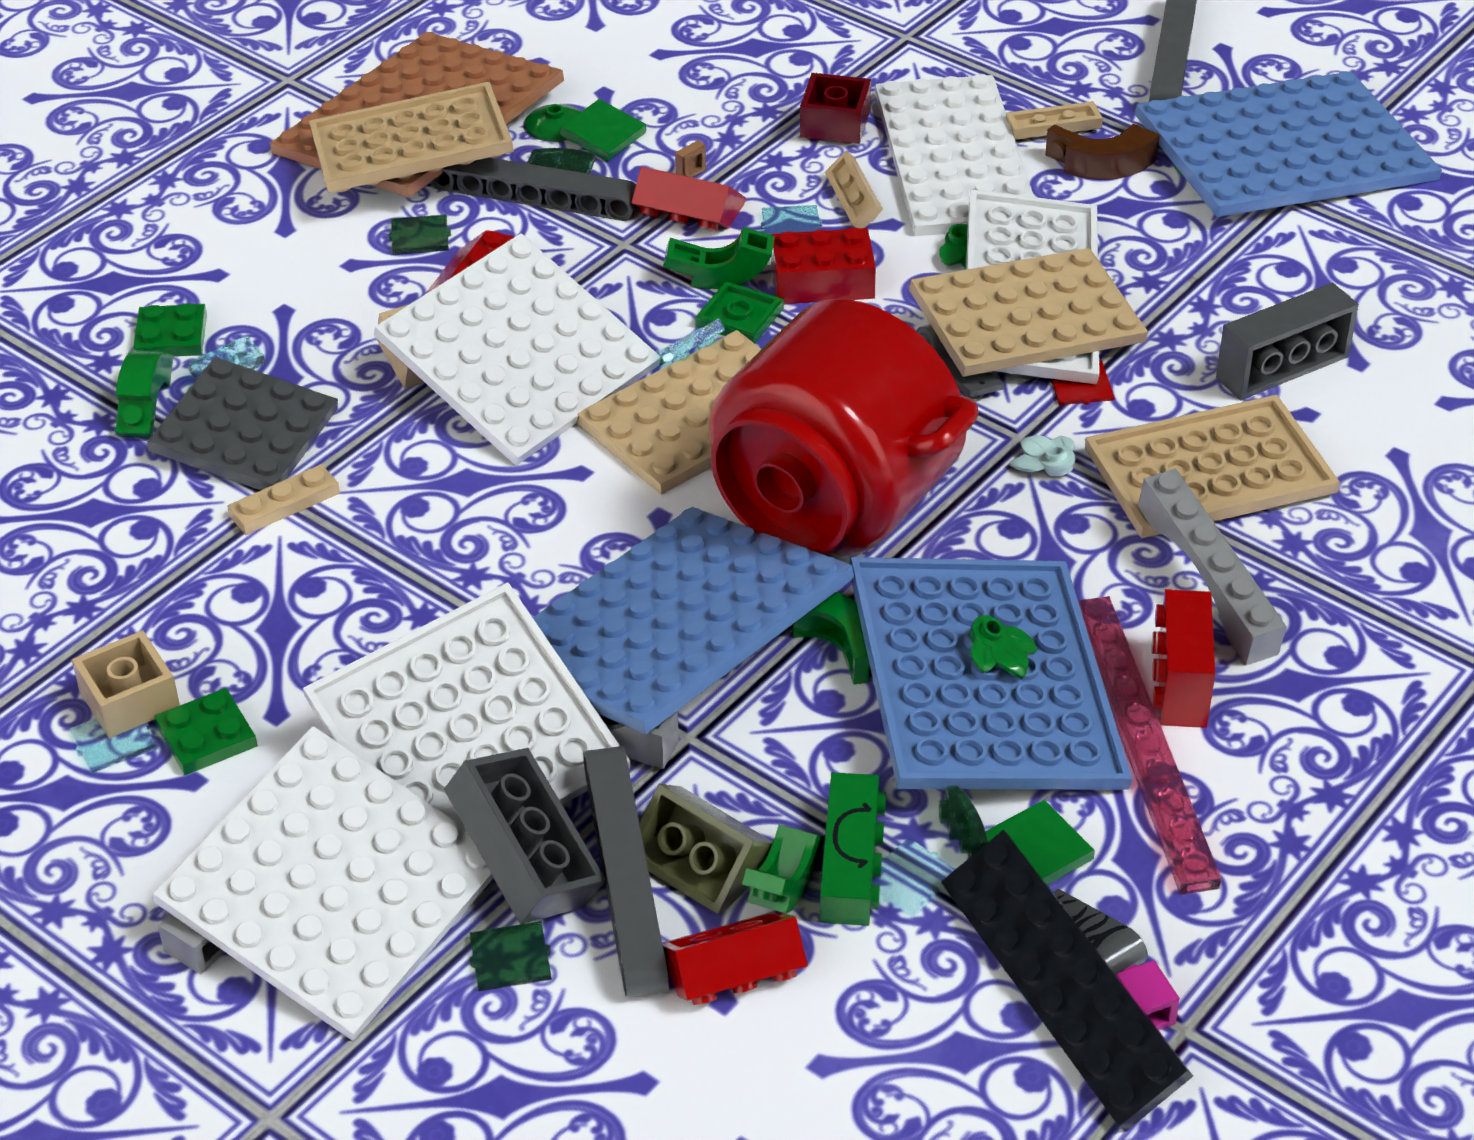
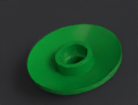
(547, 120)

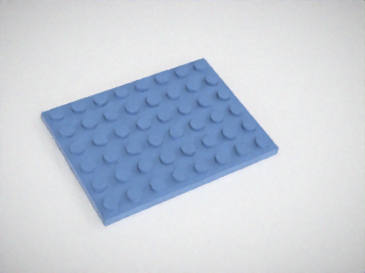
(1286, 143)
(682, 613)
(976, 727)

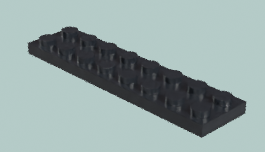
(1067, 981)

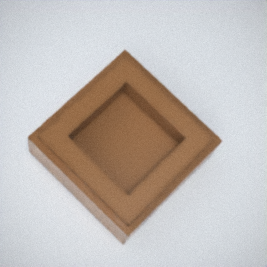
(691, 159)

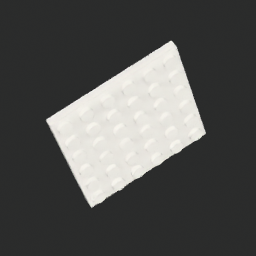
(516, 347)
(460, 693)
(329, 882)

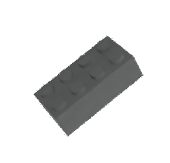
(1286, 341)
(524, 835)

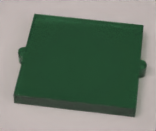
(419, 234)
(510, 956)

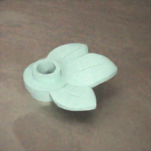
(1042, 453)

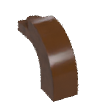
(1103, 158)

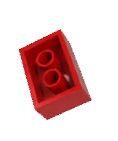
(823, 265)
(1184, 658)

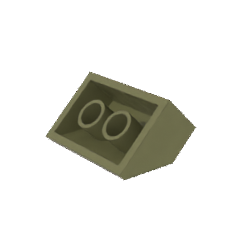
(699, 847)

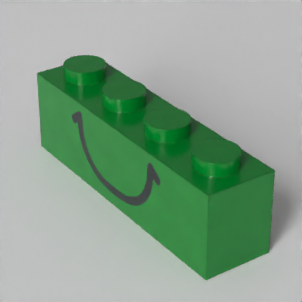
(850, 849)

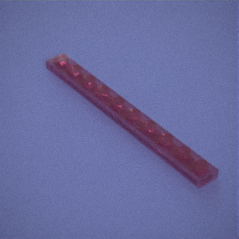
(1149, 752)

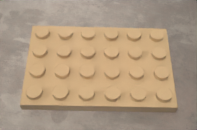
(410, 137)
(1027, 311)
(664, 419)
(1229, 456)

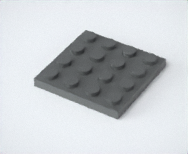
(243, 425)

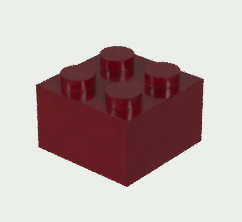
(835, 108)

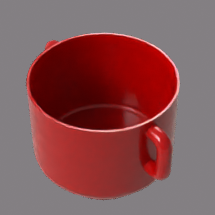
(836, 429)

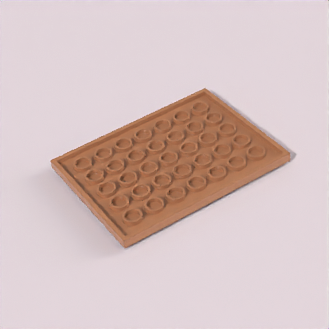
(421, 69)

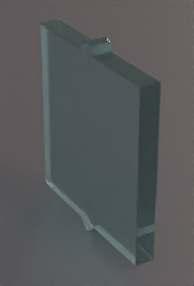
(790, 218)
(104, 752)
(912, 877)

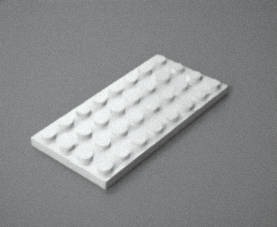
(946, 142)
(1027, 227)

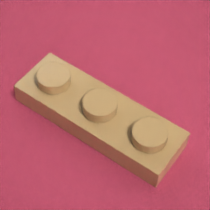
(1072, 117)
(853, 190)
(283, 499)

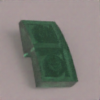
(563, 159)
(962, 821)

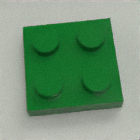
(171, 329)
(205, 731)

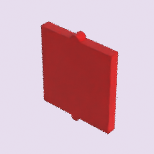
(1077, 392)

